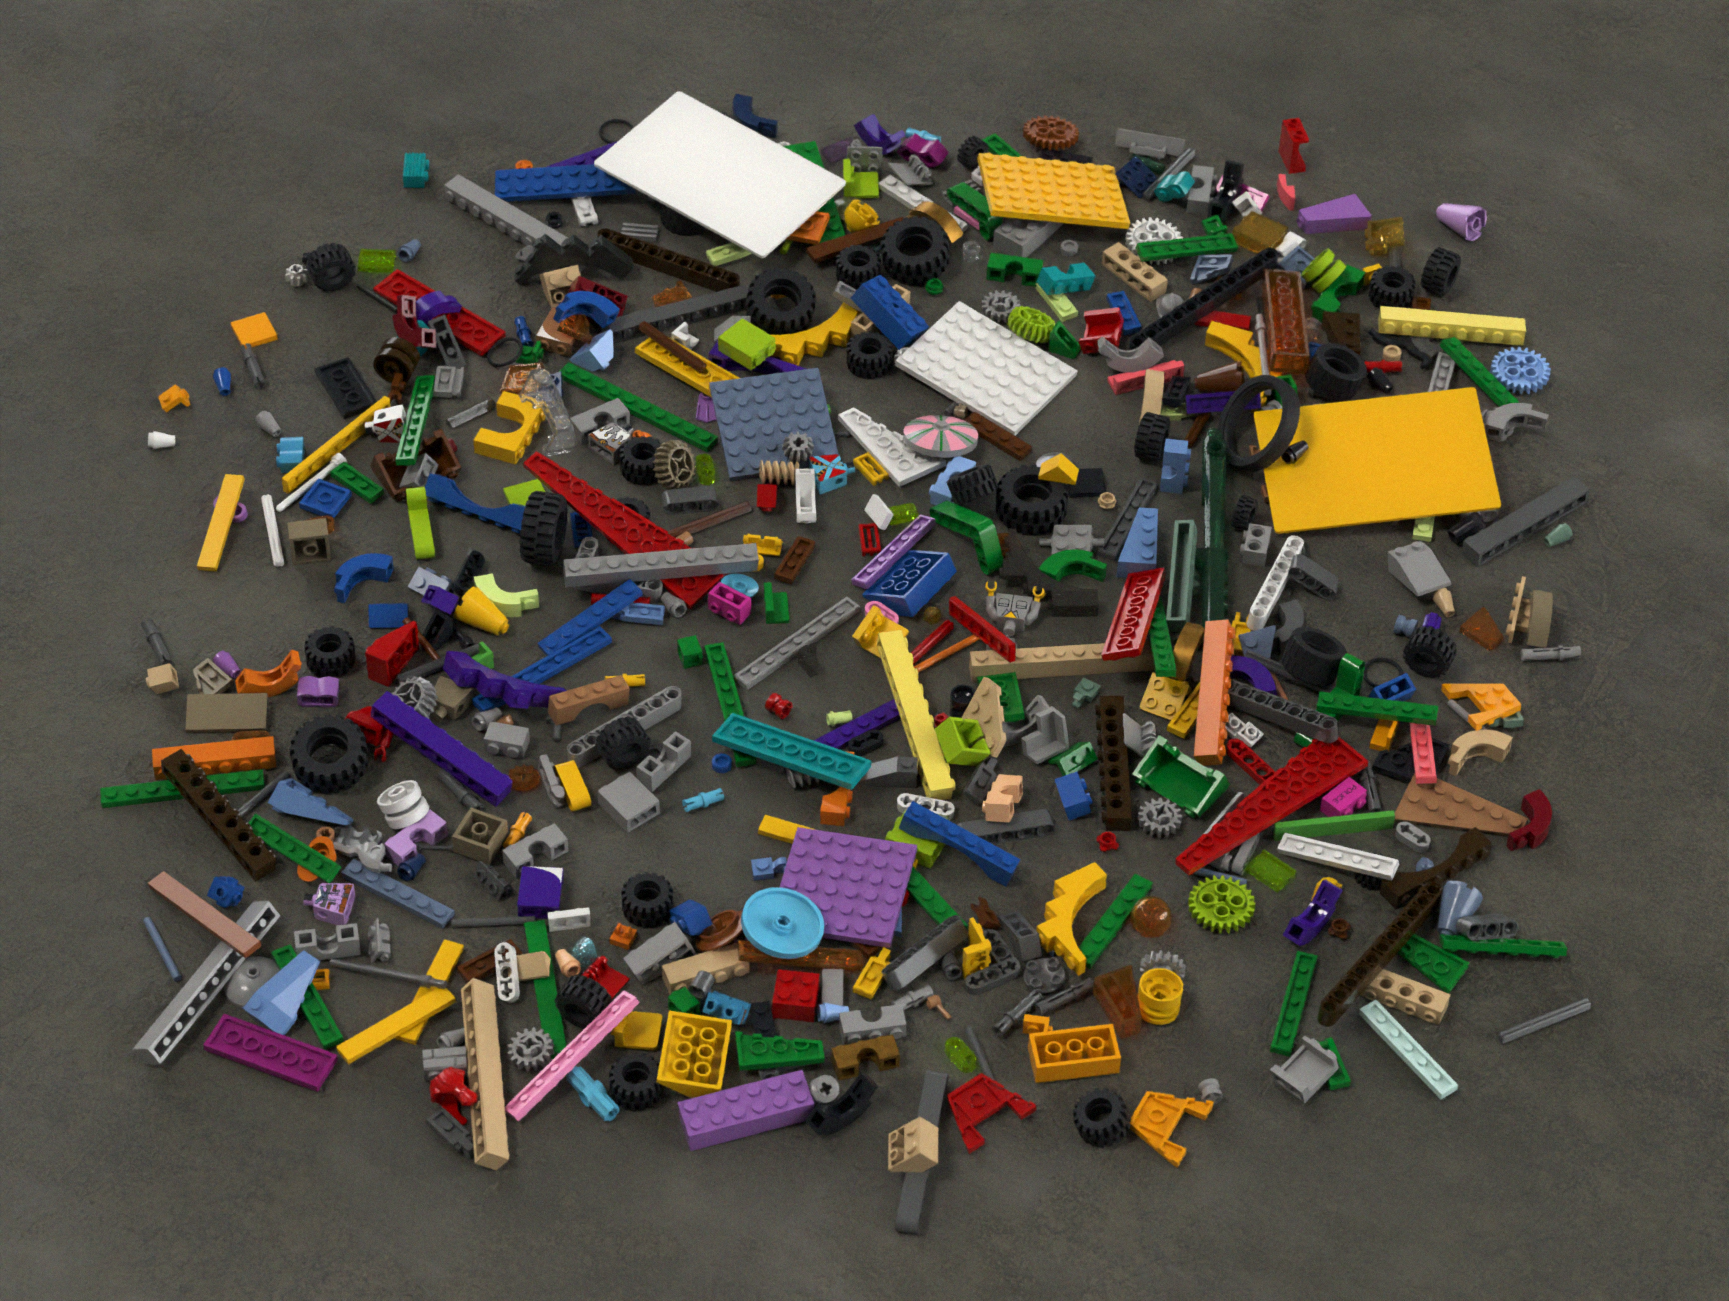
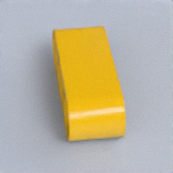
(573, 784)

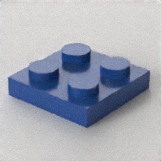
(325, 498)

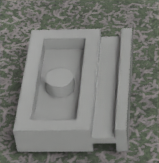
(448, 381)

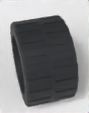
(679, 223)
(1335, 372)
(1313, 656)

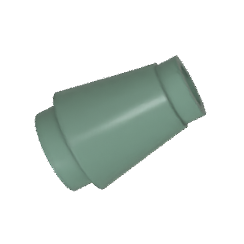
(1558, 535)

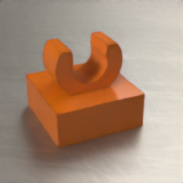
(623, 936)

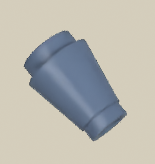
(408, 251)

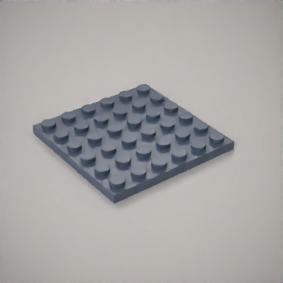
(762, 411)

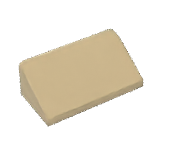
(532, 966)

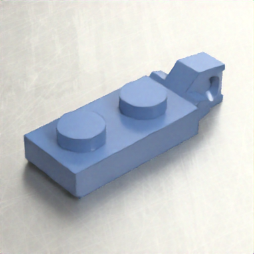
(642, 613)

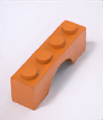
(835, 806)

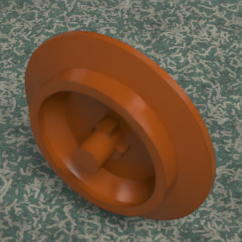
(722, 932)

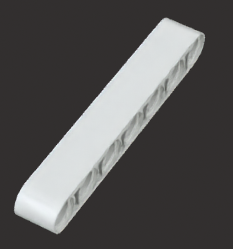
(1273, 584)

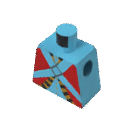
(830, 472)

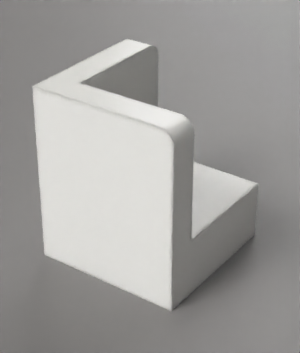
(1246, 204)
(683, 337)

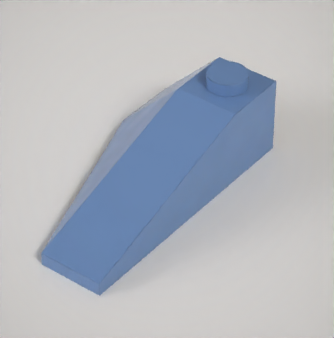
(296, 799)
(280, 997)

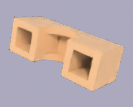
(1001, 798)

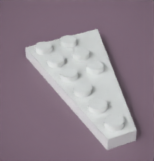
(889, 448)

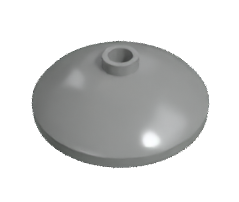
(243, 984)

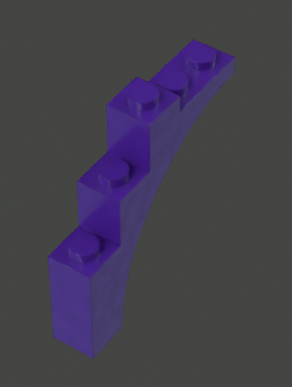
(490, 683)

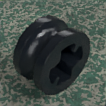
(554, 220)

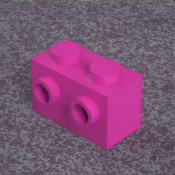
(729, 603)

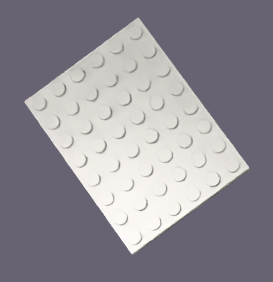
(986, 368)

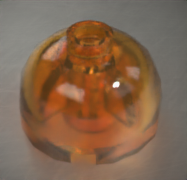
(1151, 916)

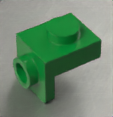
(1213, 226)

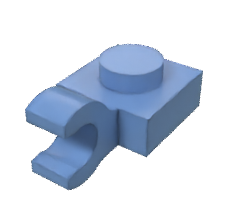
(765, 868)

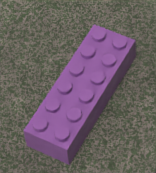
(745, 1110)

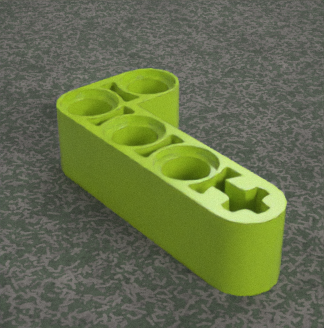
(420, 523)

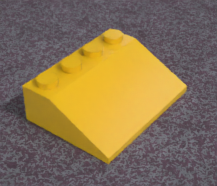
(694, 1053)

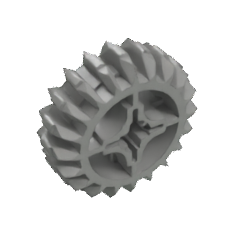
(418, 694)

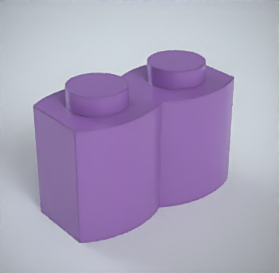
(318, 691)

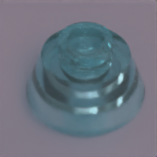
(584, 950)

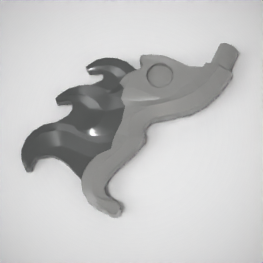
(363, 845)

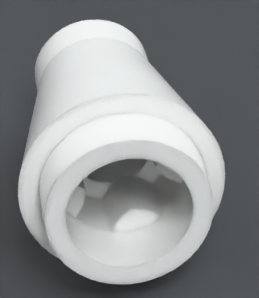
(160, 440)

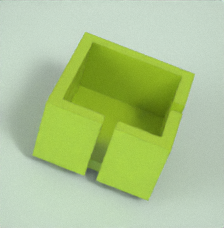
(957, 736)

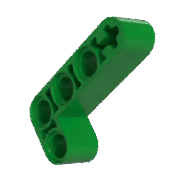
(976, 206)

